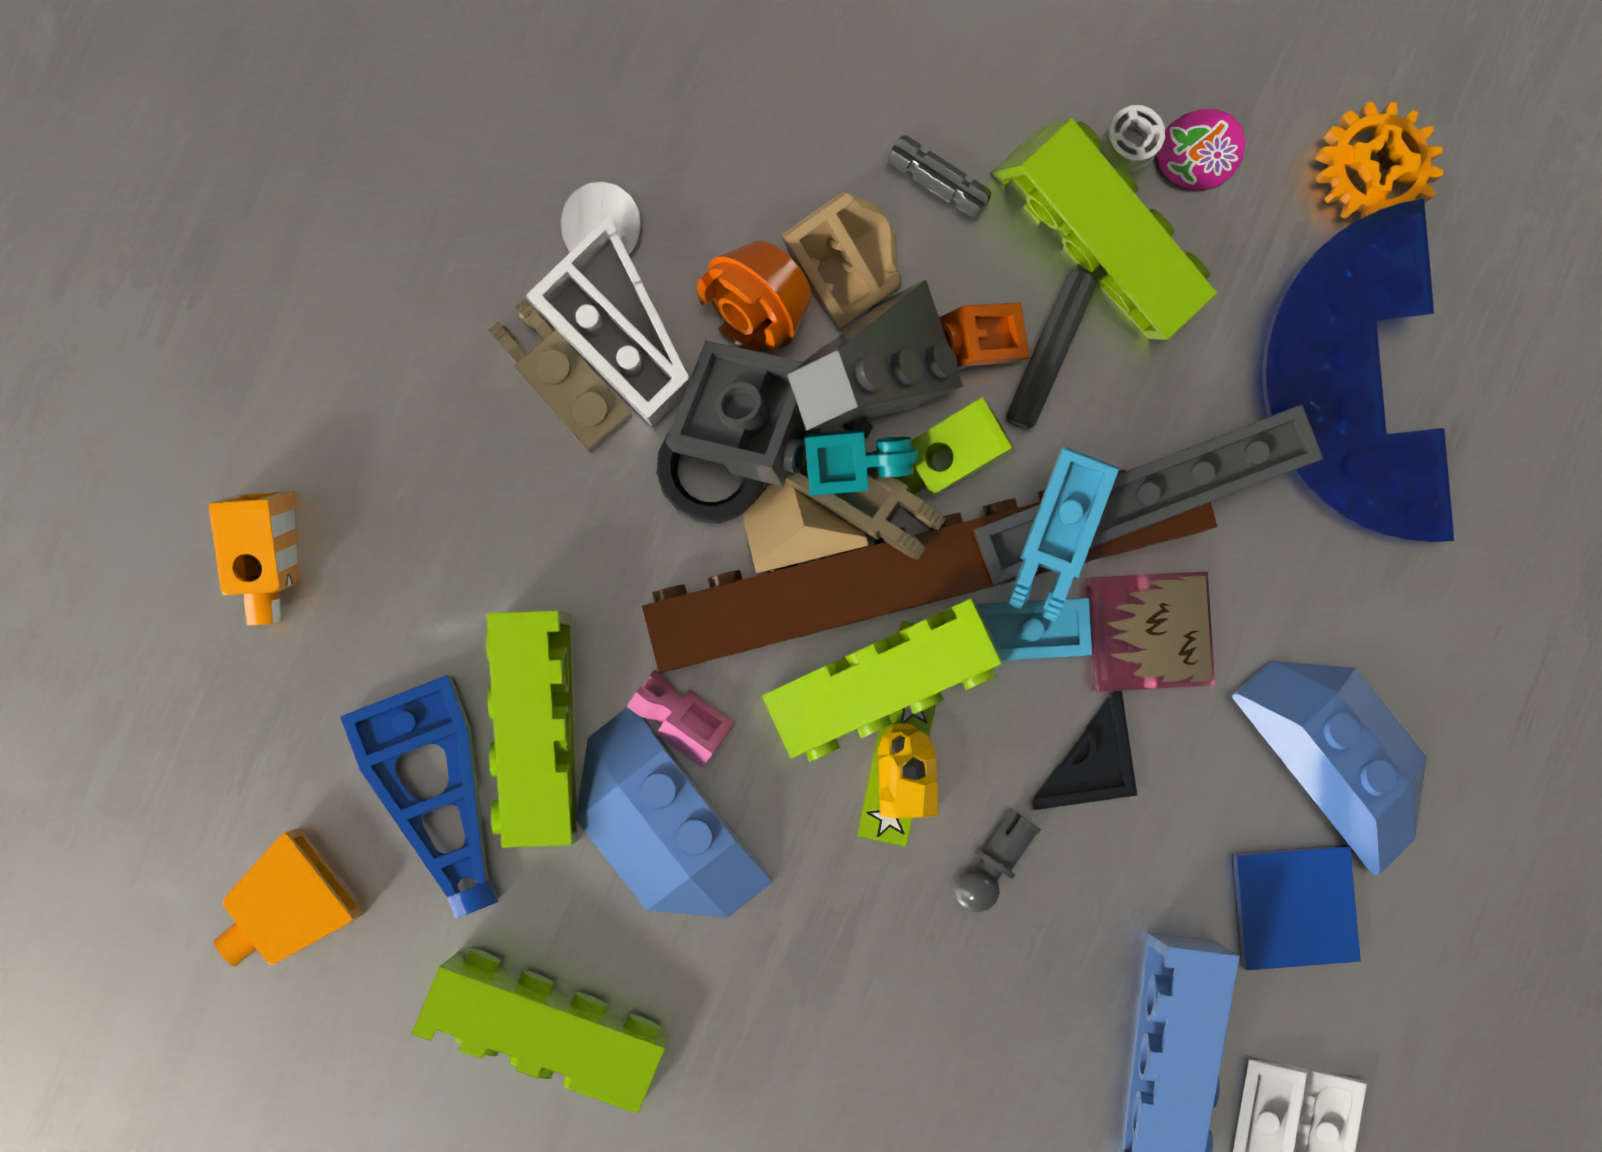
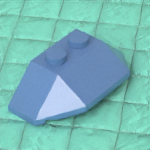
(1342, 752)
(661, 825)

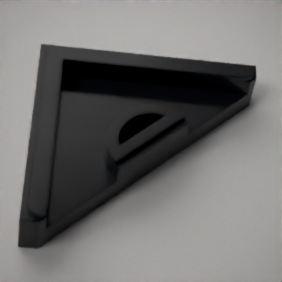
(1096, 763)

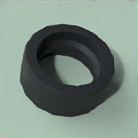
(701, 510)

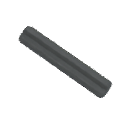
(1051, 348)

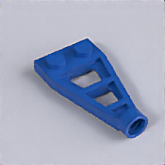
(402, 725)

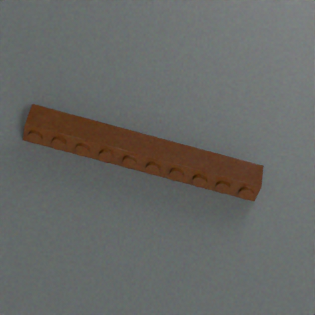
(851, 587)

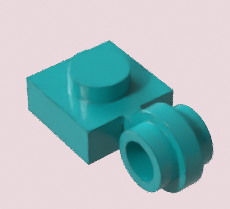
(840, 463)

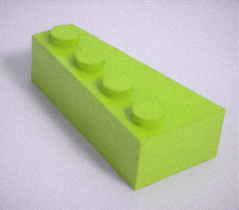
(882, 679)
(542, 1029)

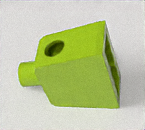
(976, 444)

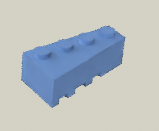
(1178, 1044)

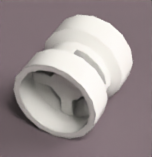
(1126, 147)

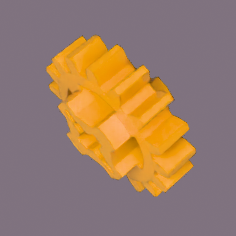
(1400, 150)

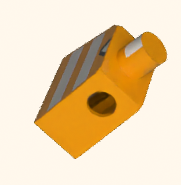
(251, 529)

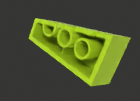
(1108, 227)
(532, 728)

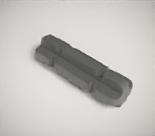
(939, 176)

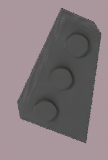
(878, 364)

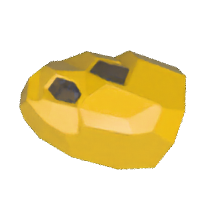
(907, 773)

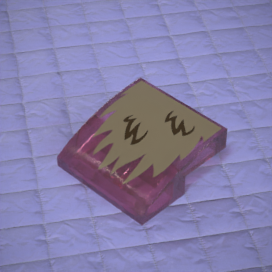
(1150, 631)

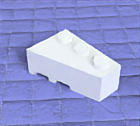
(611, 322)

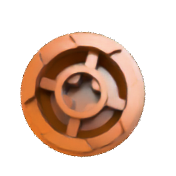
(757, 295)

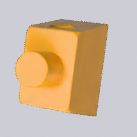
(285, 903)

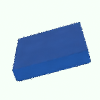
(1296, 907)

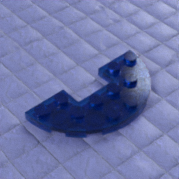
(1328, 360)

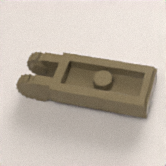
(564, 380)
(876, 508)

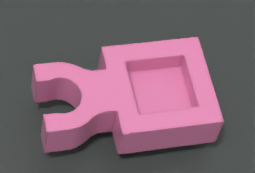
(686, 721)

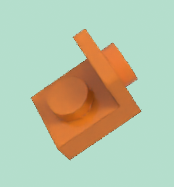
(986, 334)

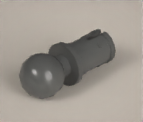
(979, 886)

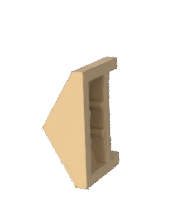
(845, 256)
(793, 528)

